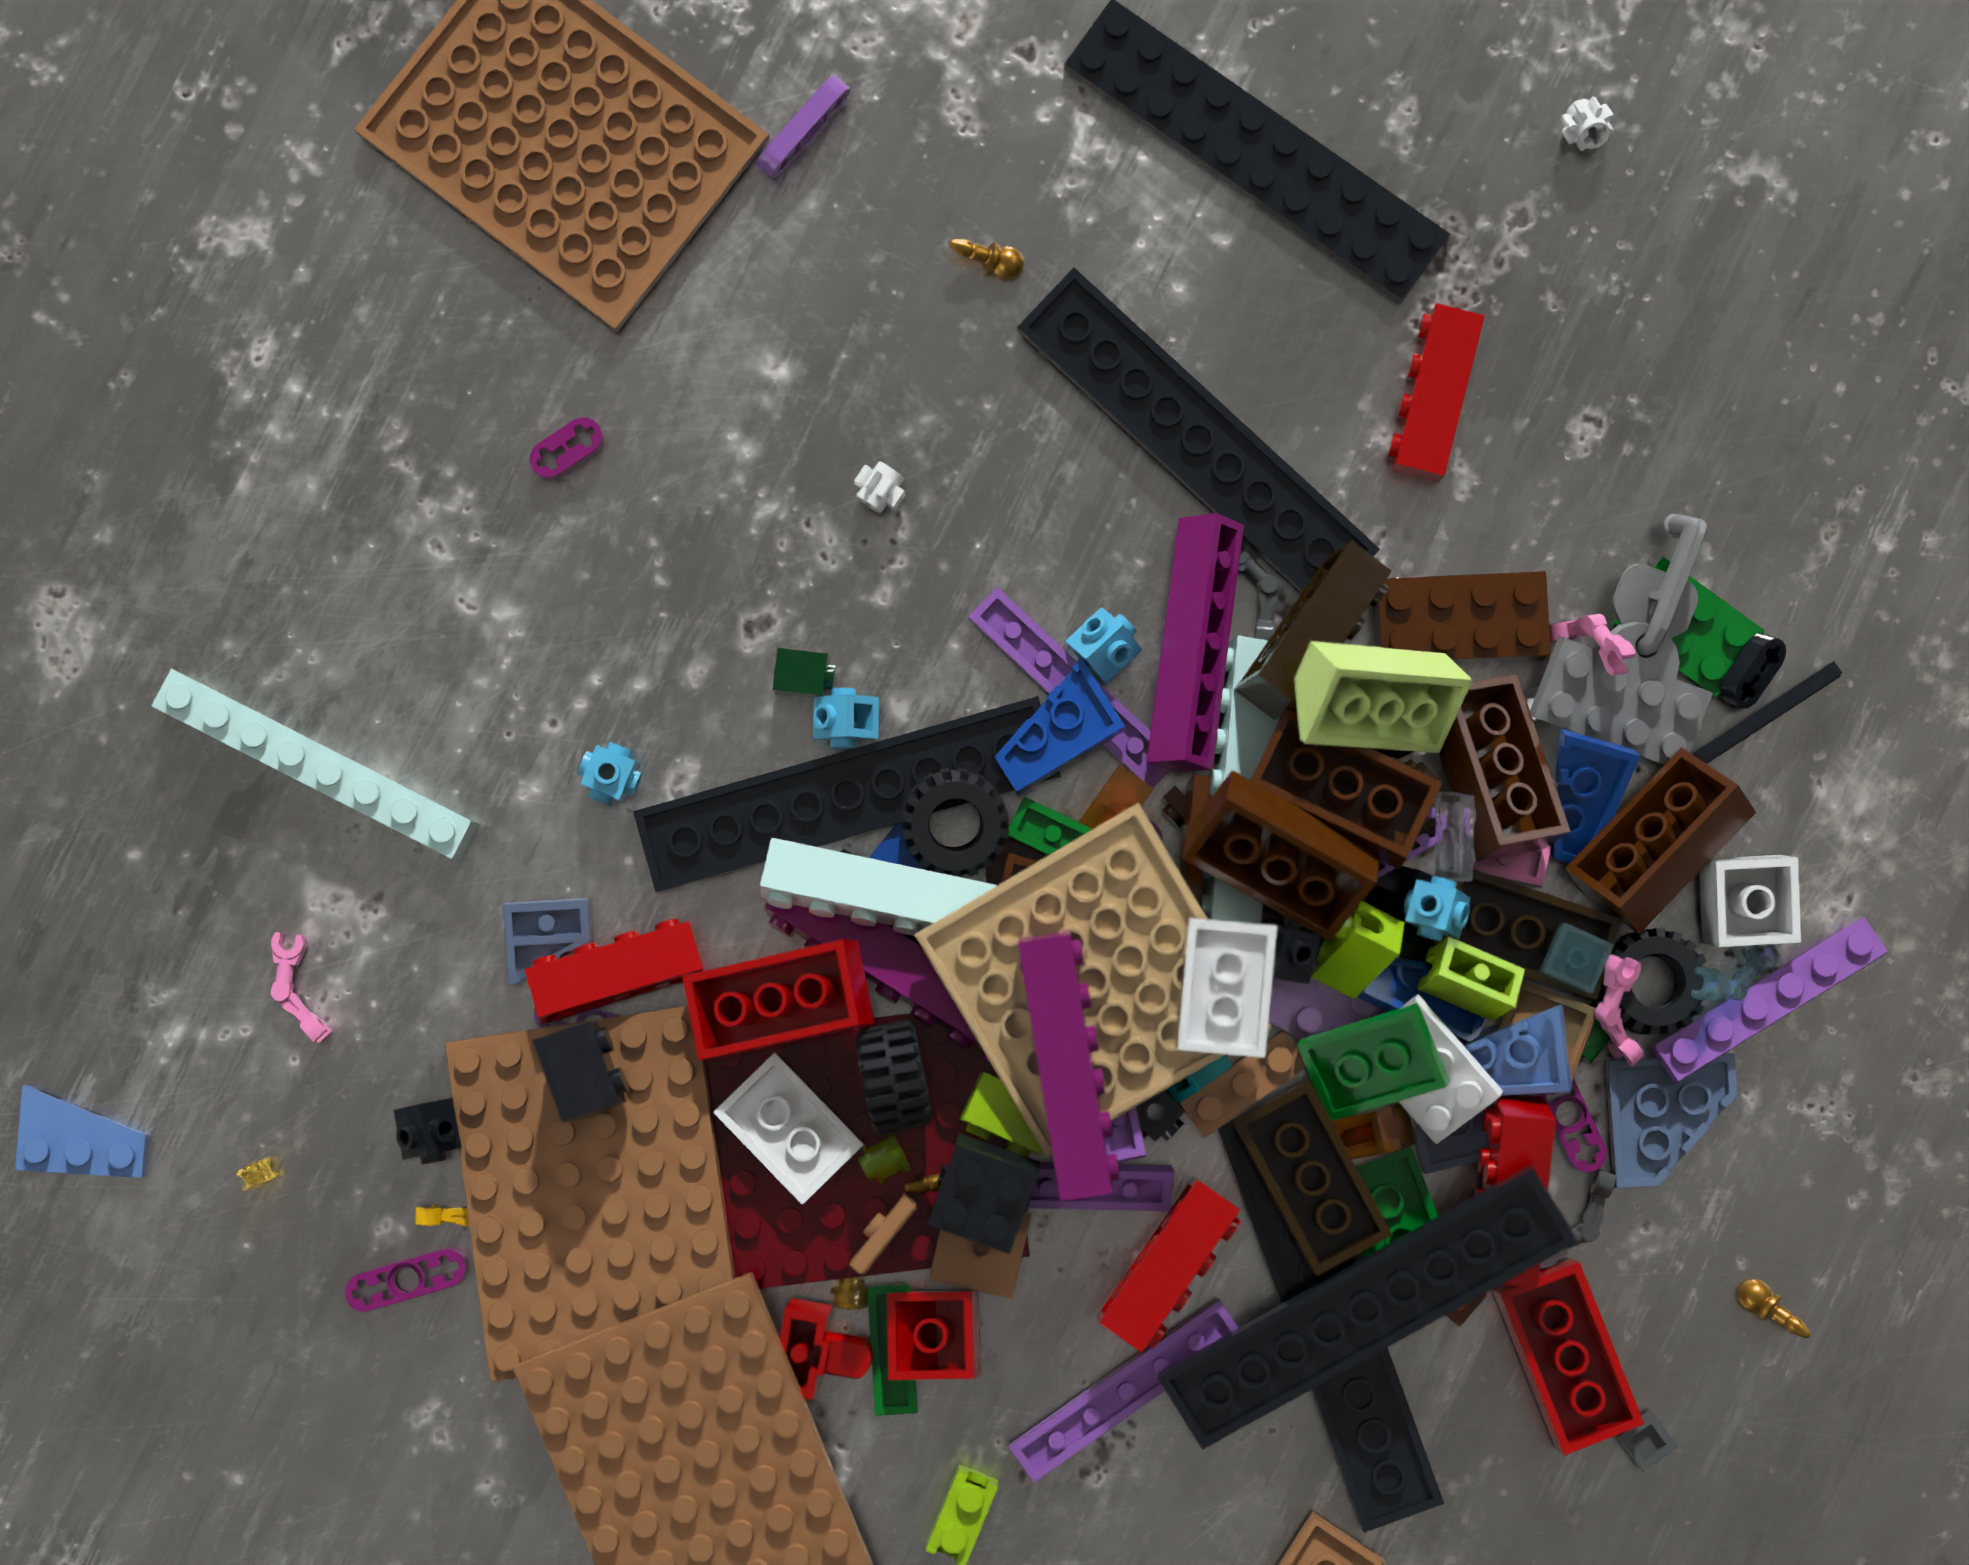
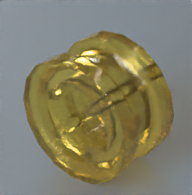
(256, 1174)

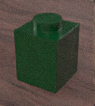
(803, 673)

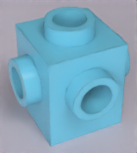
(1105, 644)
(845, 718)
(623, 782)
(1448, 916)

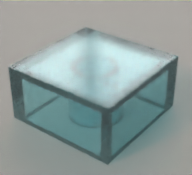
(1576, 958)

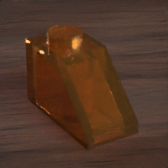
(1116, 796)
(1376, 1131)

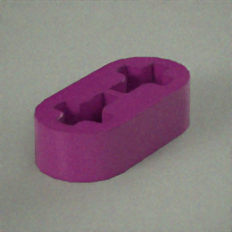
(561, 440)

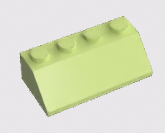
(1377, 697)

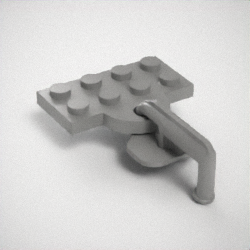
(1647, 704)

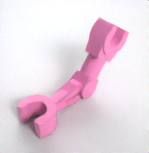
(1612, 647)
(1618, 978)
(283, 988)

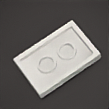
(1227, 987)
(1469, 1086)
(788, 1128)

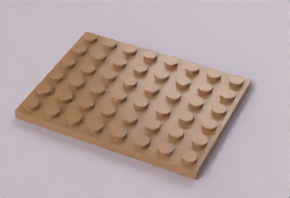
(564, 142)
(591, 1212)
(691, 1440)

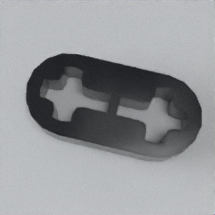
(1753, 670)

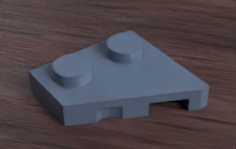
(542, 930)

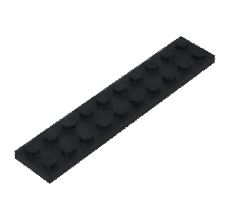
(1256, 150)
(1188, 429)
(820, 798)
(1367, 1307)
(1360, 1407)

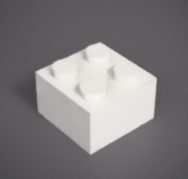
(1750, 901)

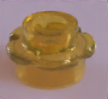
(850, 1294)

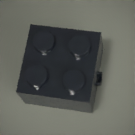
(984, 1193)

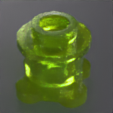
(884, 1159)

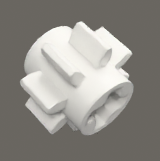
(1587, 123)
(879, 487)

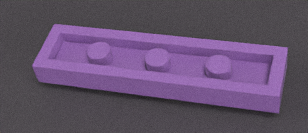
(1138, 1189)

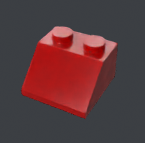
(933, 1335)

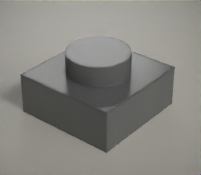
(1647, 1442)

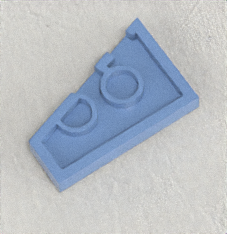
(1527, 1055)
(75, 1141)

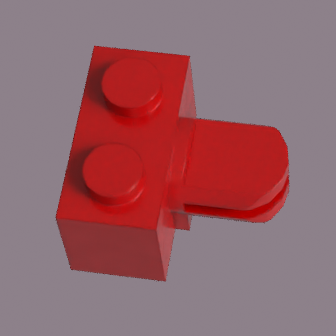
(817, 1350)

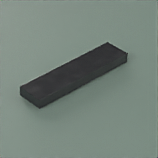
(1767, 713)

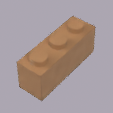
(1243, 1085)

